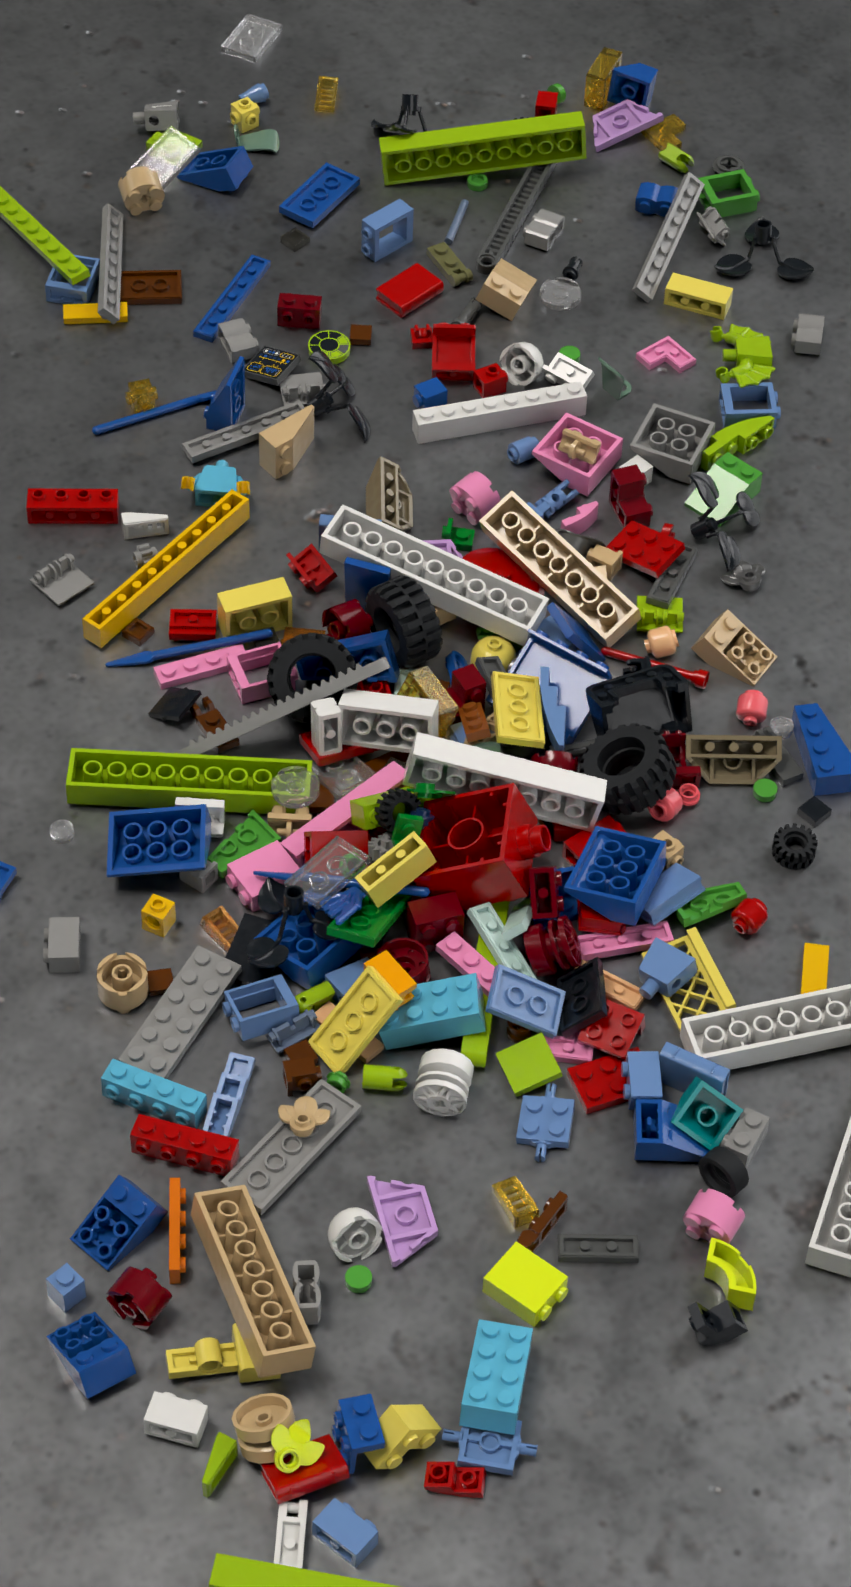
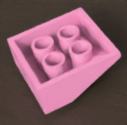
(579, 473)

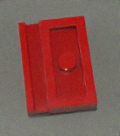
(192, 624)

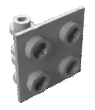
(301, 387)
(61, 579)

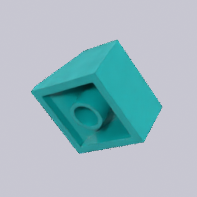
(705, 1114)

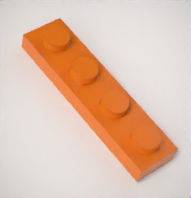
(176, 1240)

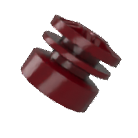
(552, 946)
(411, 957)

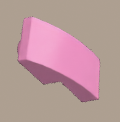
(584, 518)

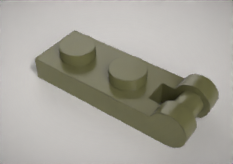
(449, 264)

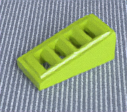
(220, 1460)

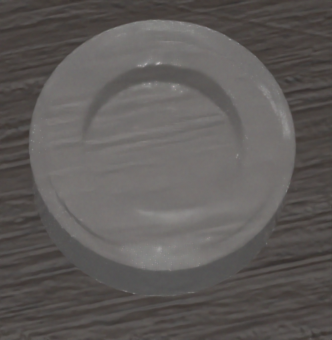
(782, 726)
(62, 831)

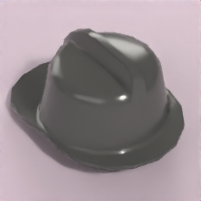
(579, 542)

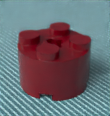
(346, 620)
(138, 1296)

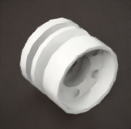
(443, 1082)

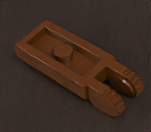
(210, 721)
(542, 1225)

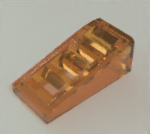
(207, 923)

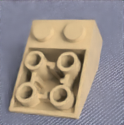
(734, 649)

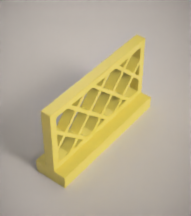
(710, 977)

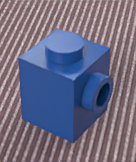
(430, 394)

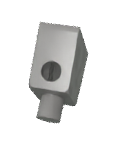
(166, 113)

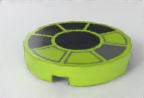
(332, 343)

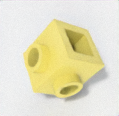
(245, 114)

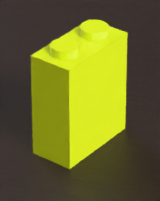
(525, 1284)

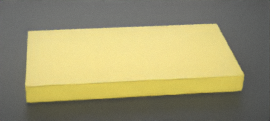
(517, 710)
(355, 1020)

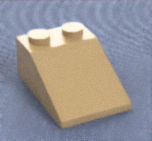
(506, 289)
(286, 442)

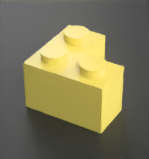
(403, 1429)

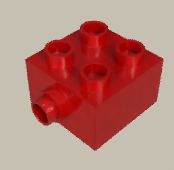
(482, 845)

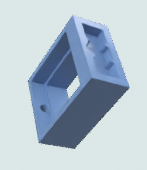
(396, 214)
(73, 294)
(732, 392)
(256, 994)

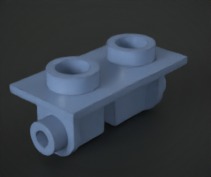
(286, 1035)

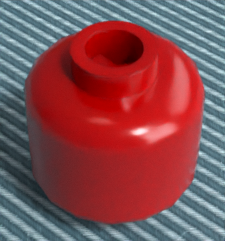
(749, 916)

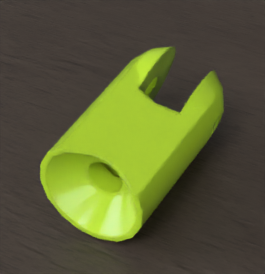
(676, 158)
(315, 997)
(381, 1077)

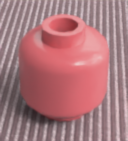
(752, 707)
(667, 807)

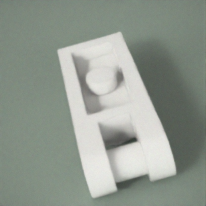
(291, 1534)

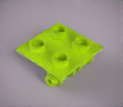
(655, 616)

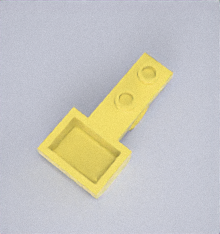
(211, 1358)

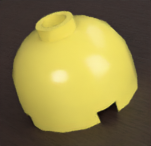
(494, 646)

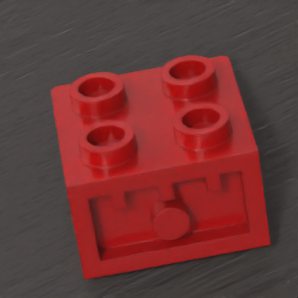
(614, 1032)

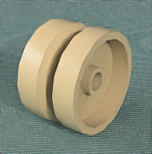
(255, 1422)

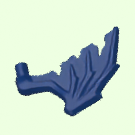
(344, 904)

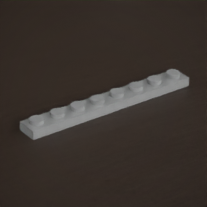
(668, 237)
(110, 264)

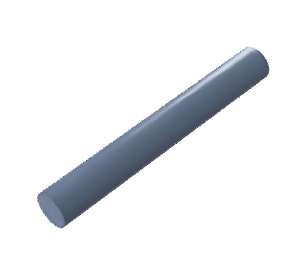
(456, 221)

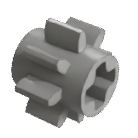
(143, 554)

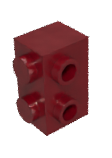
(296, 308)
(545, 892)

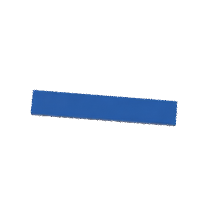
(232, 297)

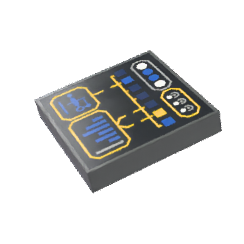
(271, 365)

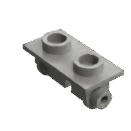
(714, 225)

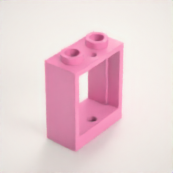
(248, 660)

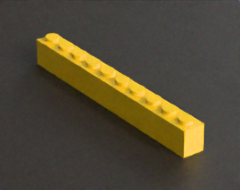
(165, 568)

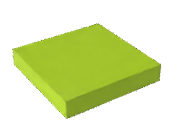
(529, 1064)

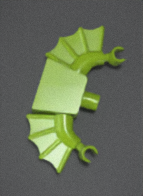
(751, 355)

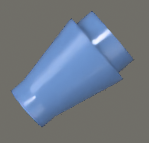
(257, 93)

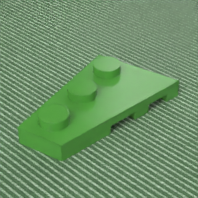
(247, 838)
(710, 903)

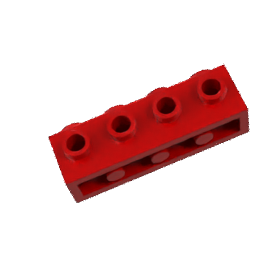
(72, 506)
(184, 1145)

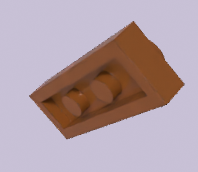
(474, 721)

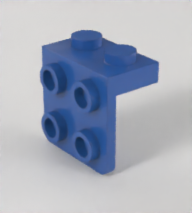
(357, 1428)

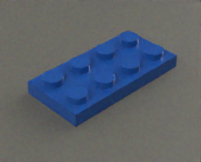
(319, 195)

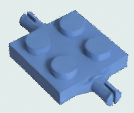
(545, 1121)
(489, 1449)

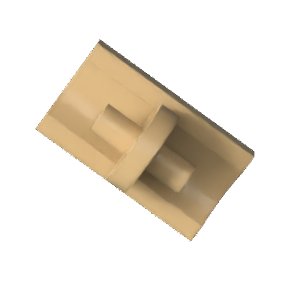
(579, 446)
(287, 823)

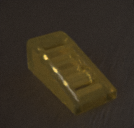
(326, 83)
(521, 1217)

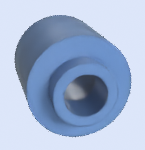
(522, 449)

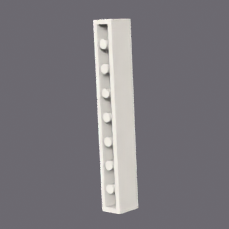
(498, 412)

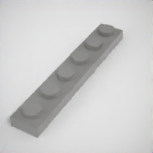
(236, 434)

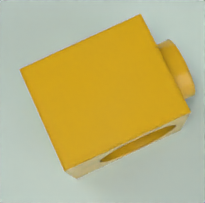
(158, 915)

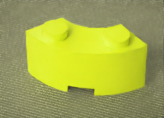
(731, 1273)

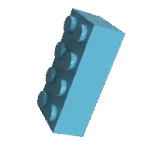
(437, 1012)
(496, 1377)

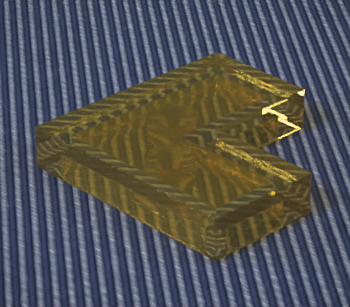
(664, 132)

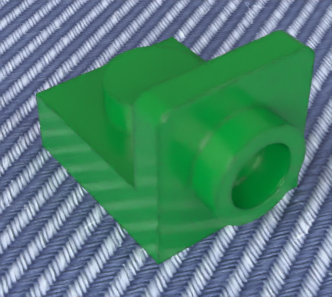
(461, 537)
(405, 825)

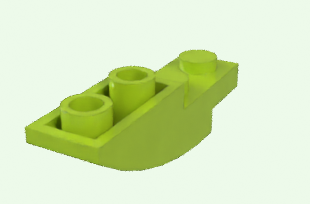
(737, 437)

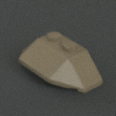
(389, 496)
(733, 757)

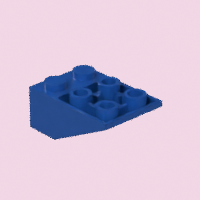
(659, 1138)
(118, 1223)
(92, 1354)

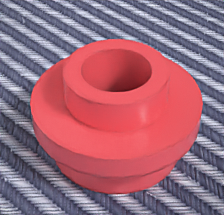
(689, 794)

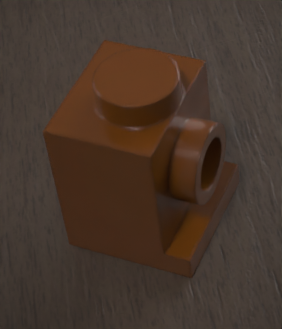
(300, 1074)

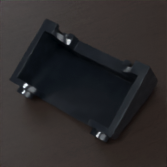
(646, 697)

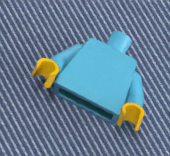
(215, 483)

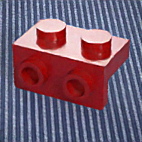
(313, 568)

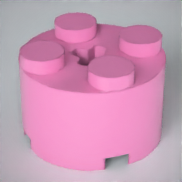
(473, 497)
(712, 1216)

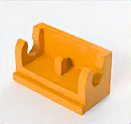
(394, 975)

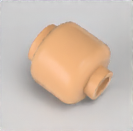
(661, 642)

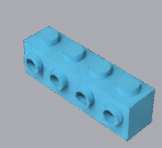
(153, 1094)

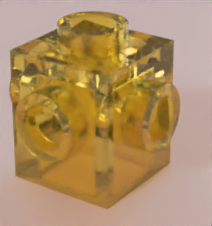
(141, 395)

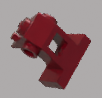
(684, 773)

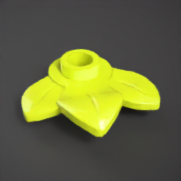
(297, 1443)

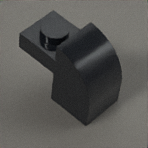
(717, 1324)

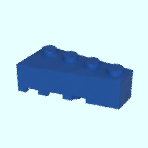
(364, 650)
(822, 751)

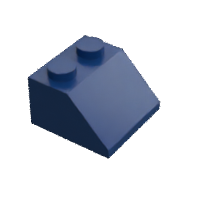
(633, 83)

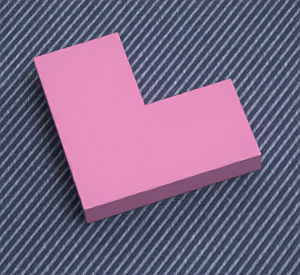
(666, 351)
(570, 1049)

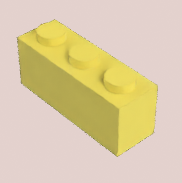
(698, 296)
(395, 869)

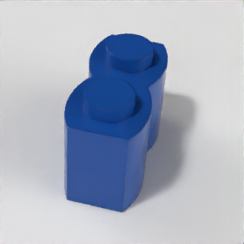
(654, 198)

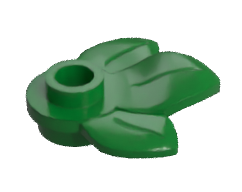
(427, 790)

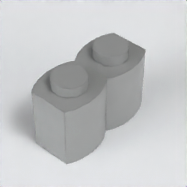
(543, 229)
(809, 334)
(237, 339)
(307, 1290)

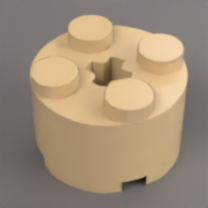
(141, 190)
(122, 982)

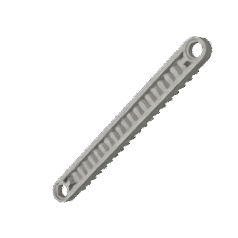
(284, 708)

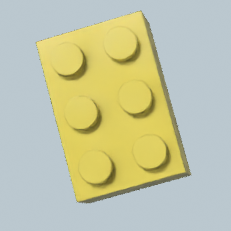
(255, 607)

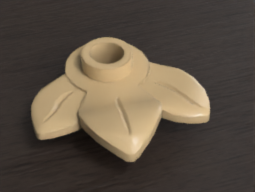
(303, 1116)

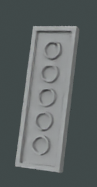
(181, 1013)
(284, 1156)

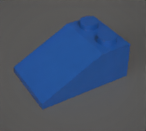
(218, 169)
(228, 400)

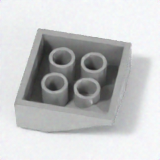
(673, 441)

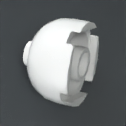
(522, 363)
(354, 1234)

